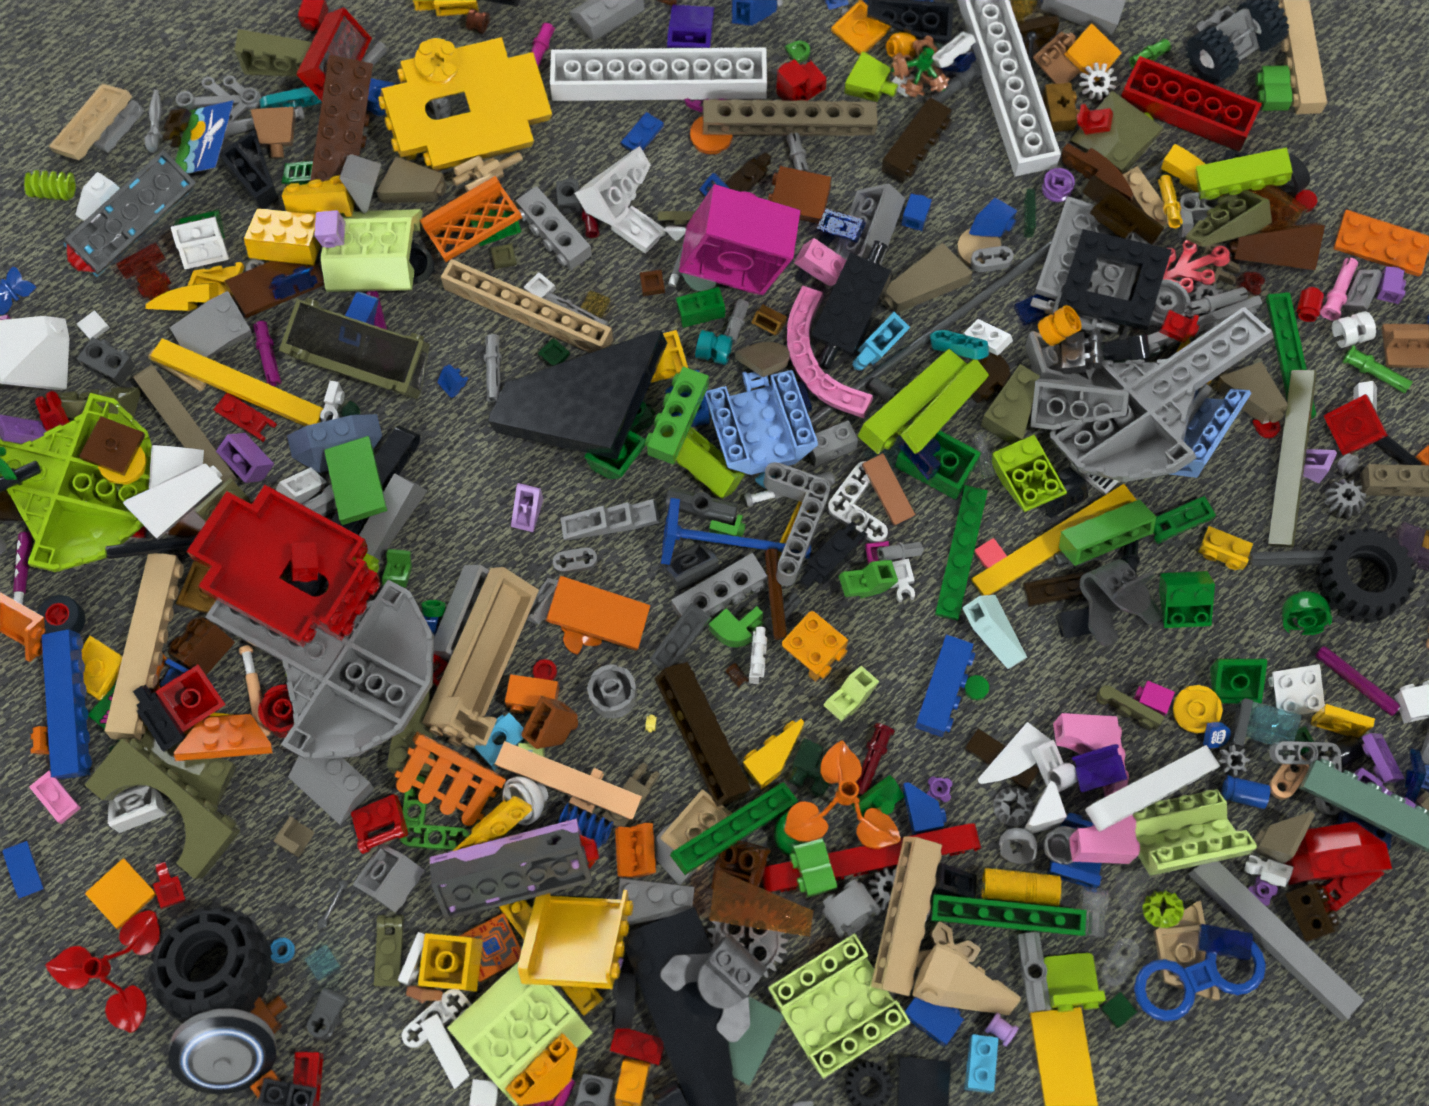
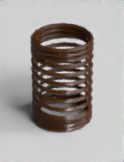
(740, 681)

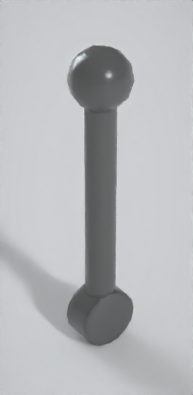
(322, 923)

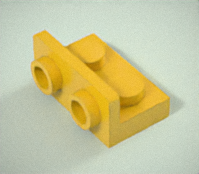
(1225, 548)

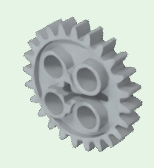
(769, 940)

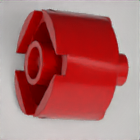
(273, 711)

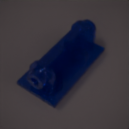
(284, 284)

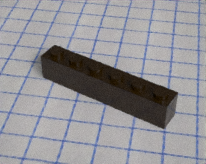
(702, 734)

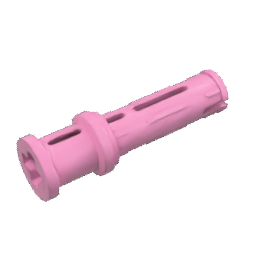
(1337, 296)

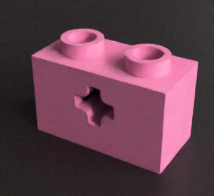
(820, 262)

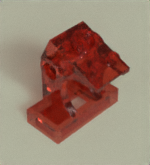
(145, 267)

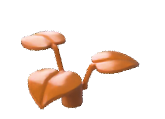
(841, 767)

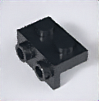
(1076, 493)

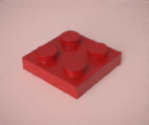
(1355, 425)

